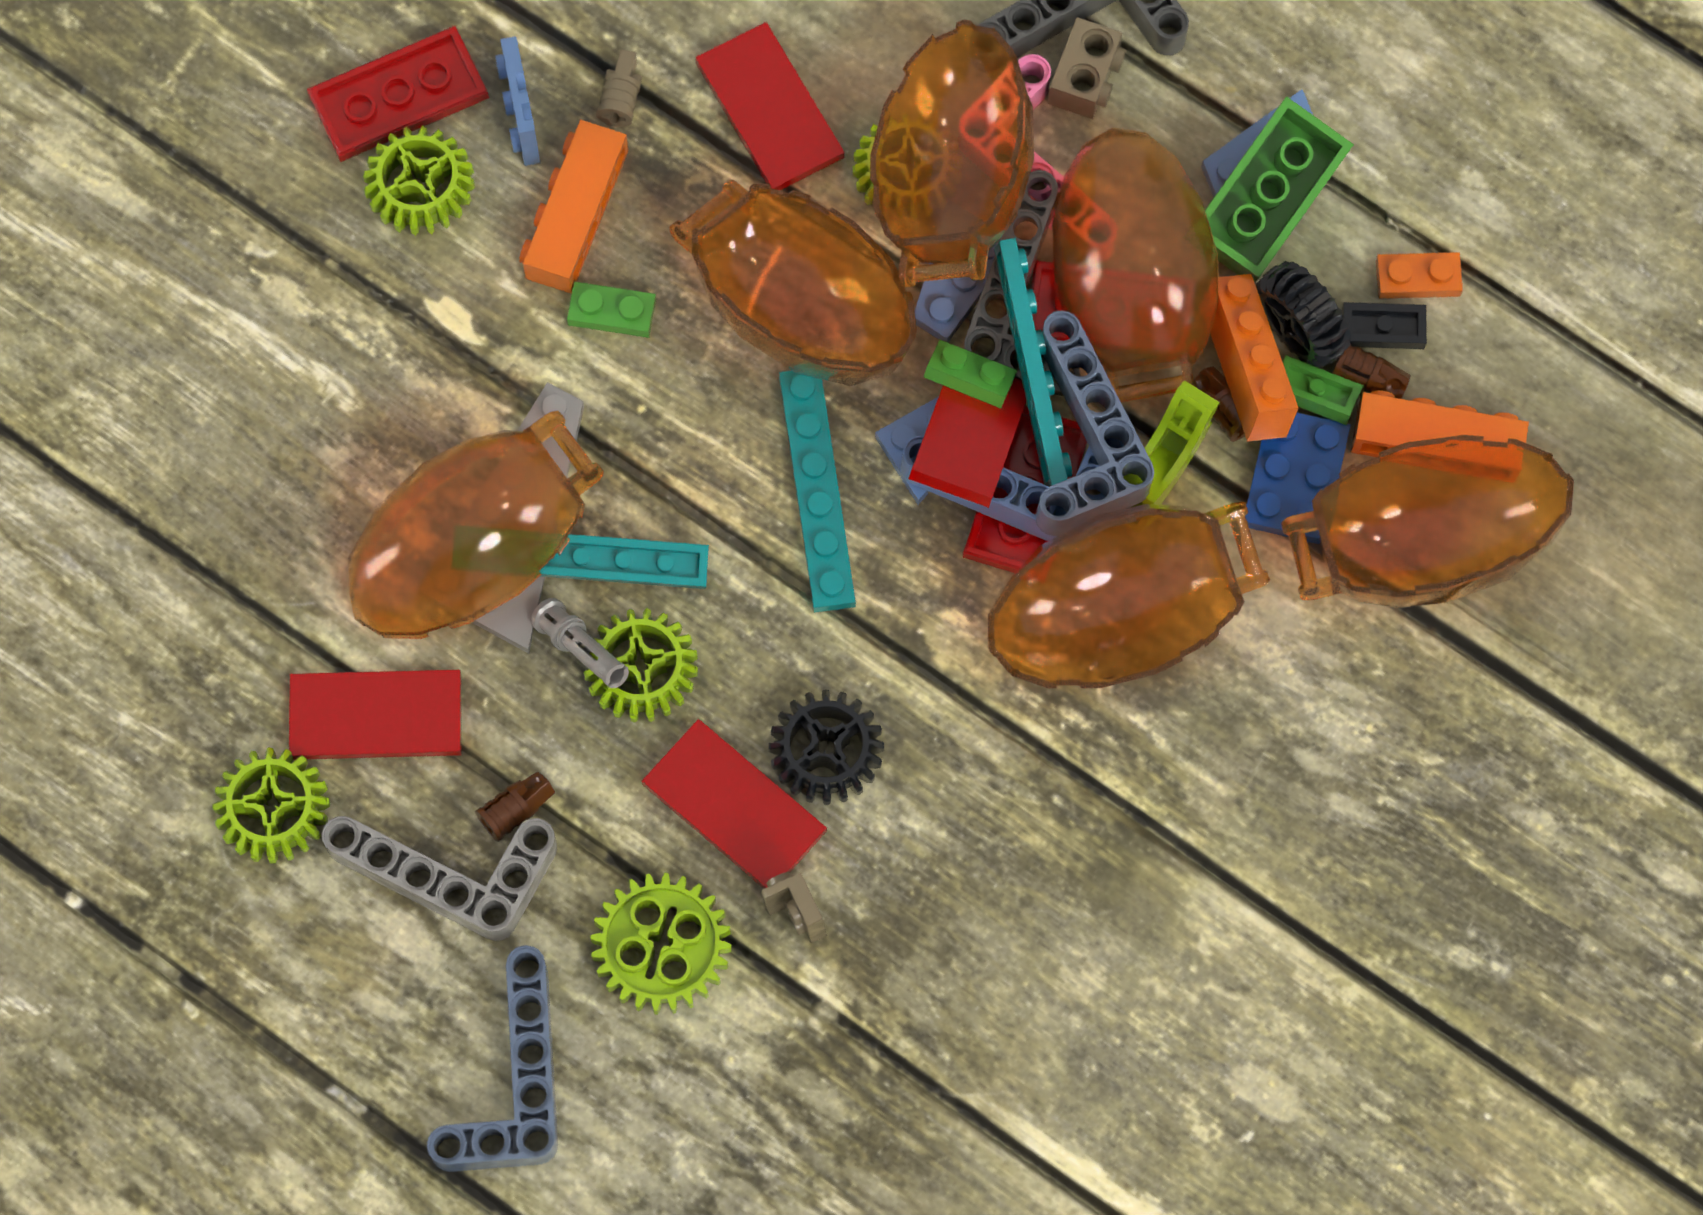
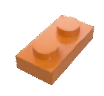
(1419, 275)

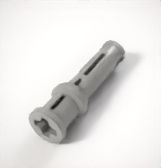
(606, 667)

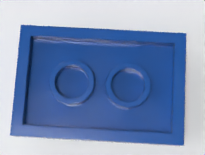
(1293, 472)

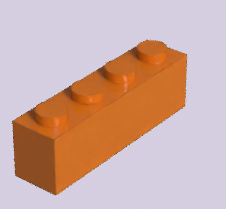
(574, 206)
(1252, 361)
(1392, 421)

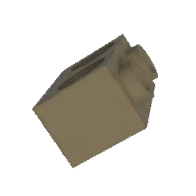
(1081, 67)

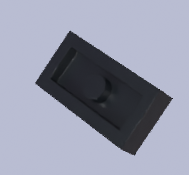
(1386, 325)

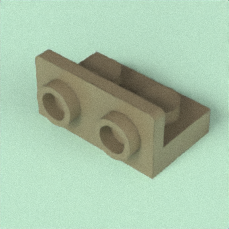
(793, 893)

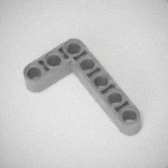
(445, 880)

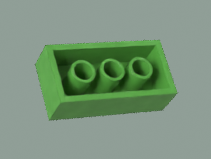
(1273, 187)

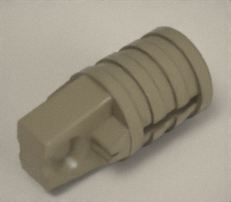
(620, 91)

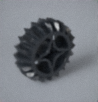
(1303, 314)
(839, 735)

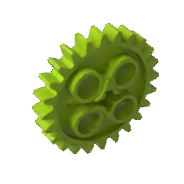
(624, 932)

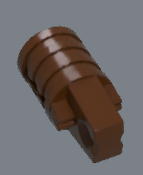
(1371, 372)
(1215, 385)
(514, 805)

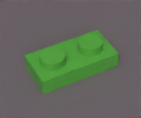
(611, 309)
(970, 373)
(1322, 391)

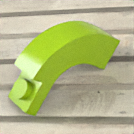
(1176, 440)

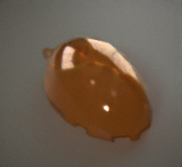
(953, 154)
(1135, 259)
(800, 283)
(1432, 521)
(467, 531)
(1123, 596)

